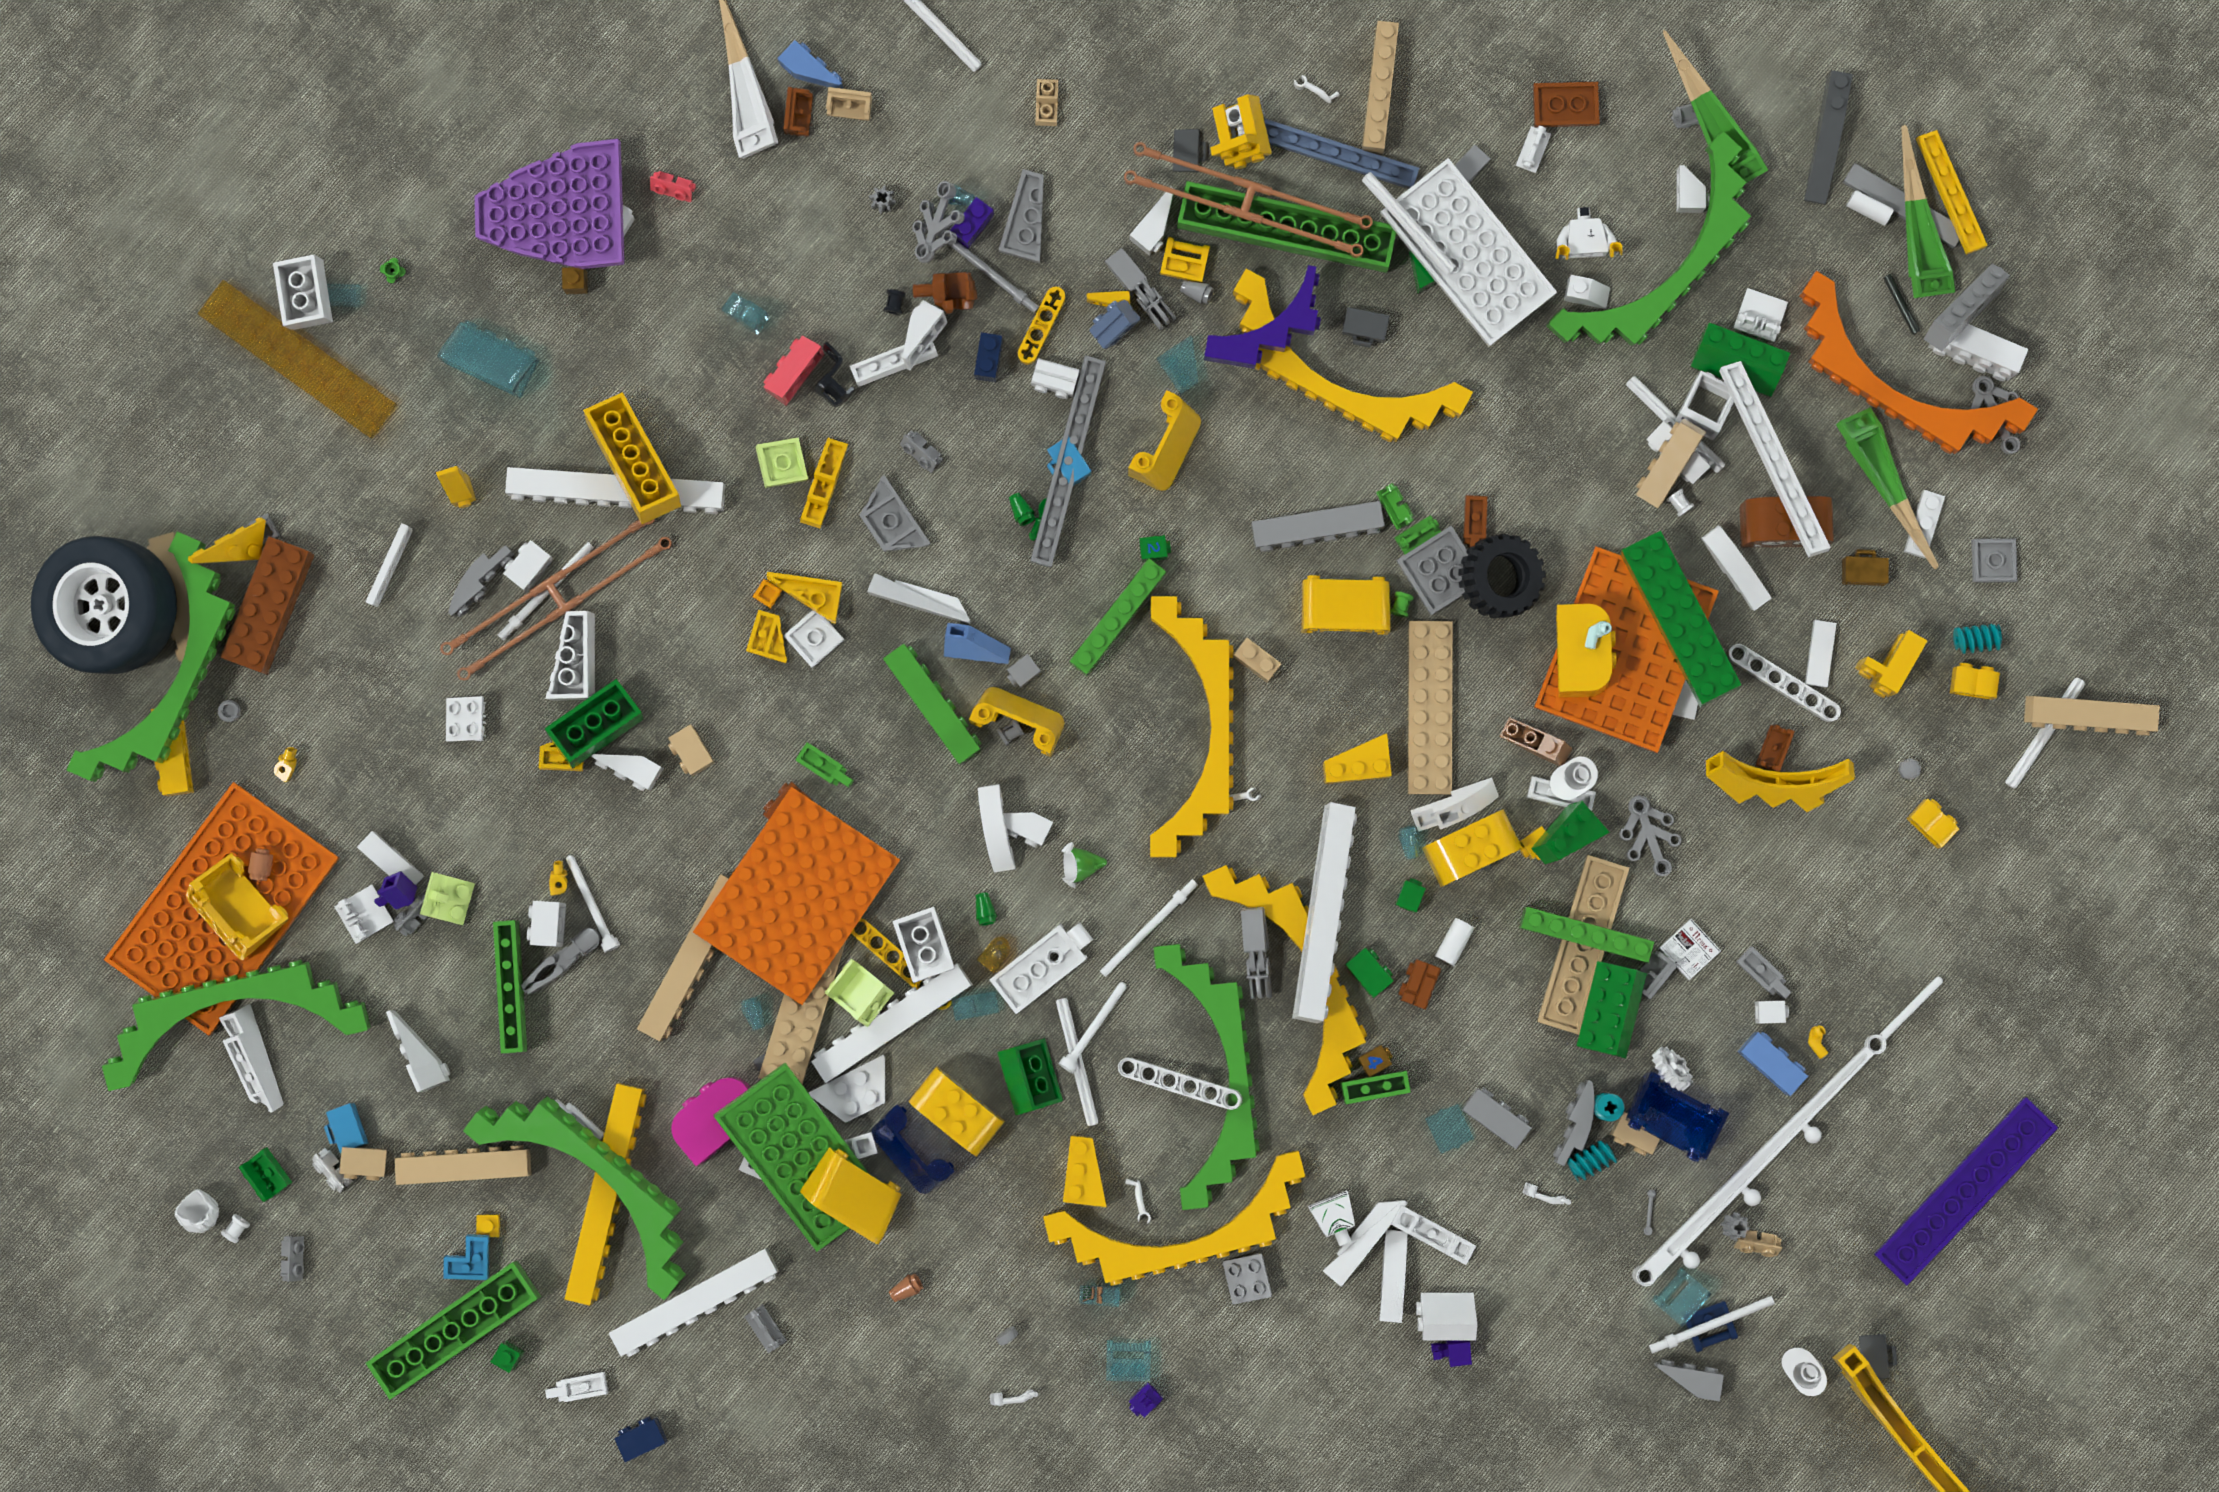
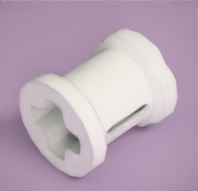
(1680, 502)
(235, 1228)

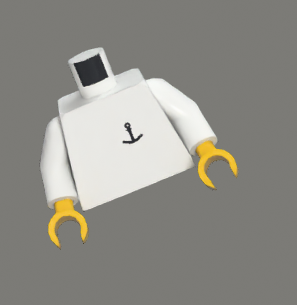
(1586, 238)

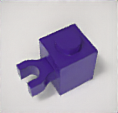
(397, 891)
(1456, 1350)
(1145, 1400)

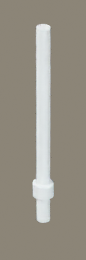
(515, 622)
(1179, 897)
(1670, 1341)

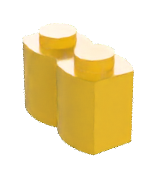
(1974, 682)
(1933, 822)

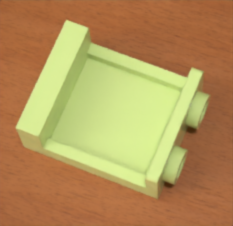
(859, 992)

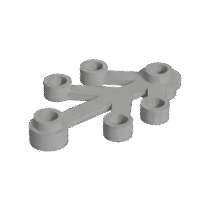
(927, 246)
(1990, 402)
(1649, 832)

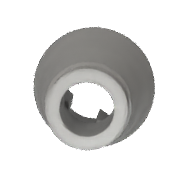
(1198, 291)

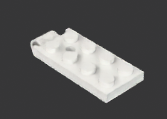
(1035, 971)

